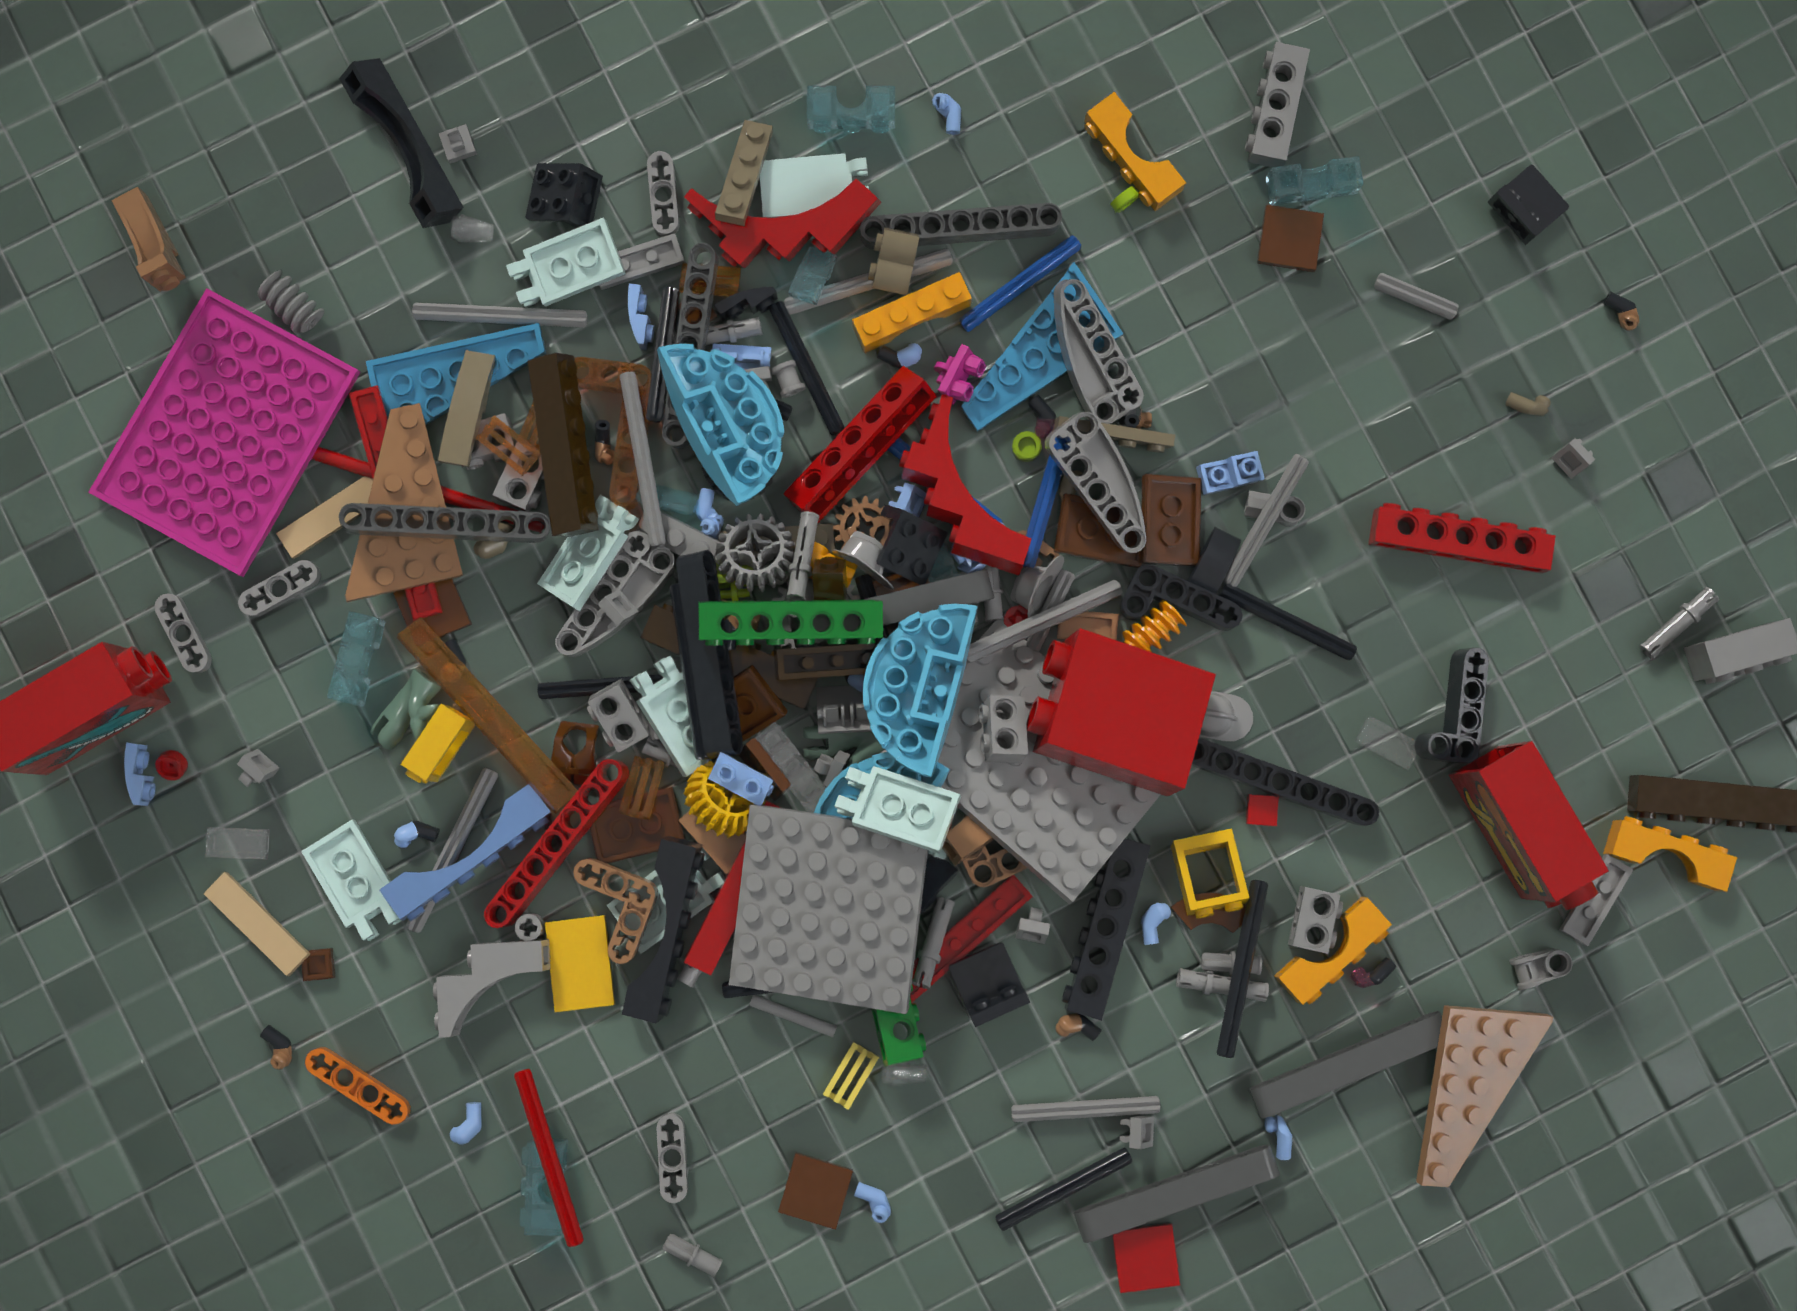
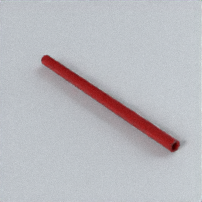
(450, 496)

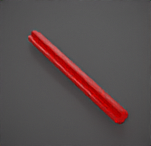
(549, 1158)

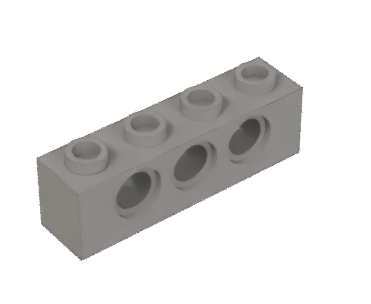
(1292, 62)

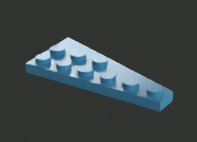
(1031, 359)
(432, 372)

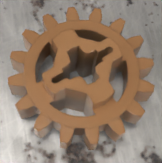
(858, 511)

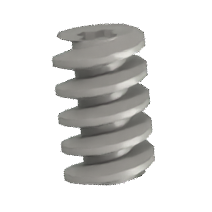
(289, 305)

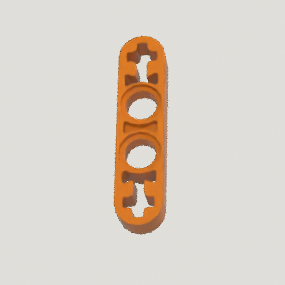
(355, 1089)

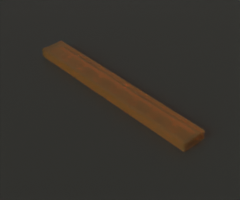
(487, 714)

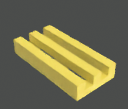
(838, 1097)

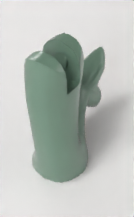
(407, 709)
(864, 741)

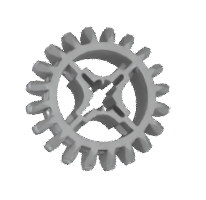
(751, 529)

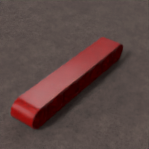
(543, 849)

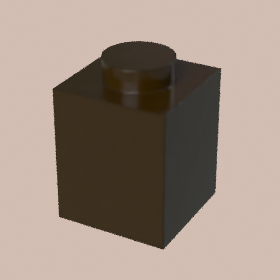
(829, 579)

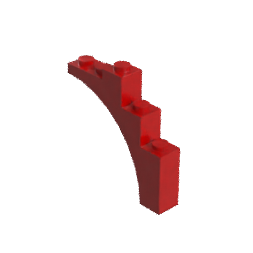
(829, 224)
(974, 530)

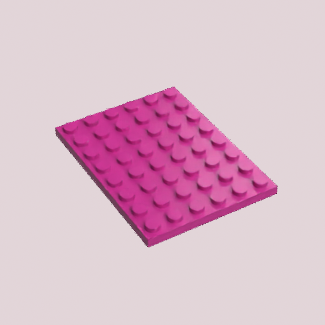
(224, 432)

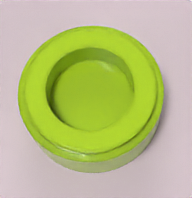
(1124, 199)
(1026, 446)

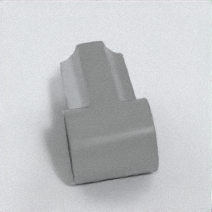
(1257, 500)

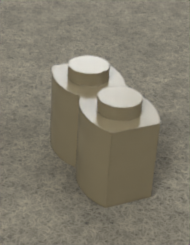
(895, 260)

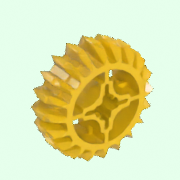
(716, 805)

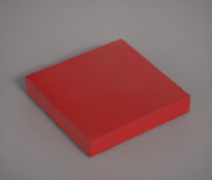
(1146, 1258)

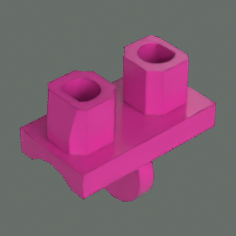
(956, 372)

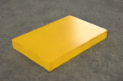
(580, 963)

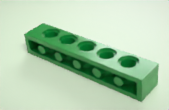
(869, 628)
(895, 1050)

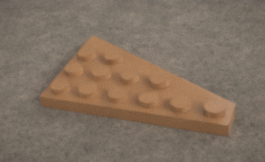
(408, 478)
(1473, 1072)

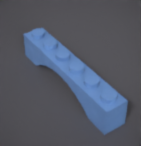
(414, 890)

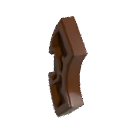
(1228, 920)

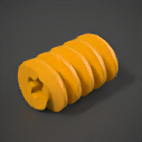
(1154, 628)

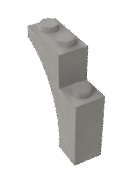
(489, 965)

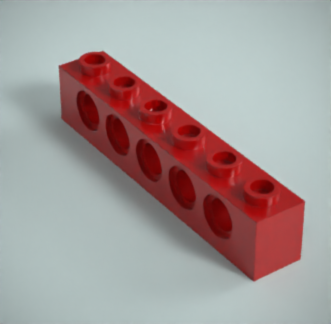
(861, 443)
(1535, 559)

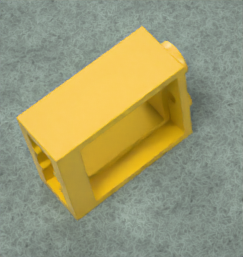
(437, 744)
(1203, 843)

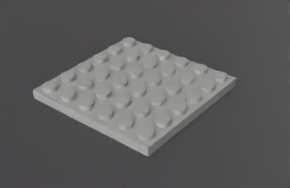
(827, 910)

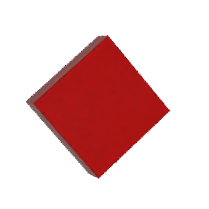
(1262, 810)

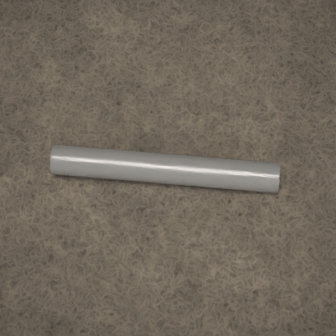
(793, 1015)

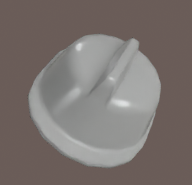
(864, 552)
(1034, 585)
(1226, 717)

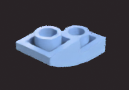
(640, 323)
(1230, 473)
(139, 786)

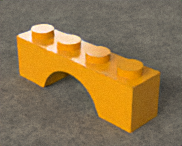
(1155, 180)
(925, 304)
(1704, 865)
(1361, 927)

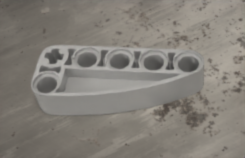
(1086, 366)
(1104, 467)
(638, 585)

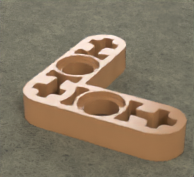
(631, 905)

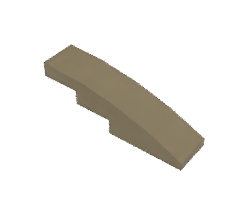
(466, 408)

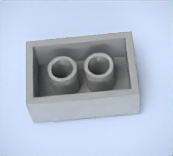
(1742, 652)

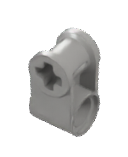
(1534, 968)

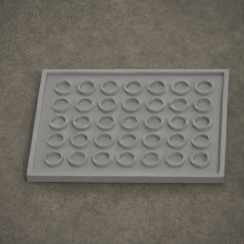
(1040, 810)

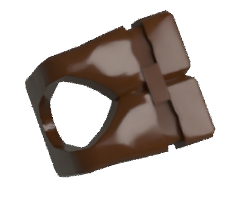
(577, 766)

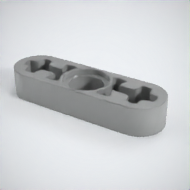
(653, 174)
(264, 605)
(182, 611)
(663, 1135)

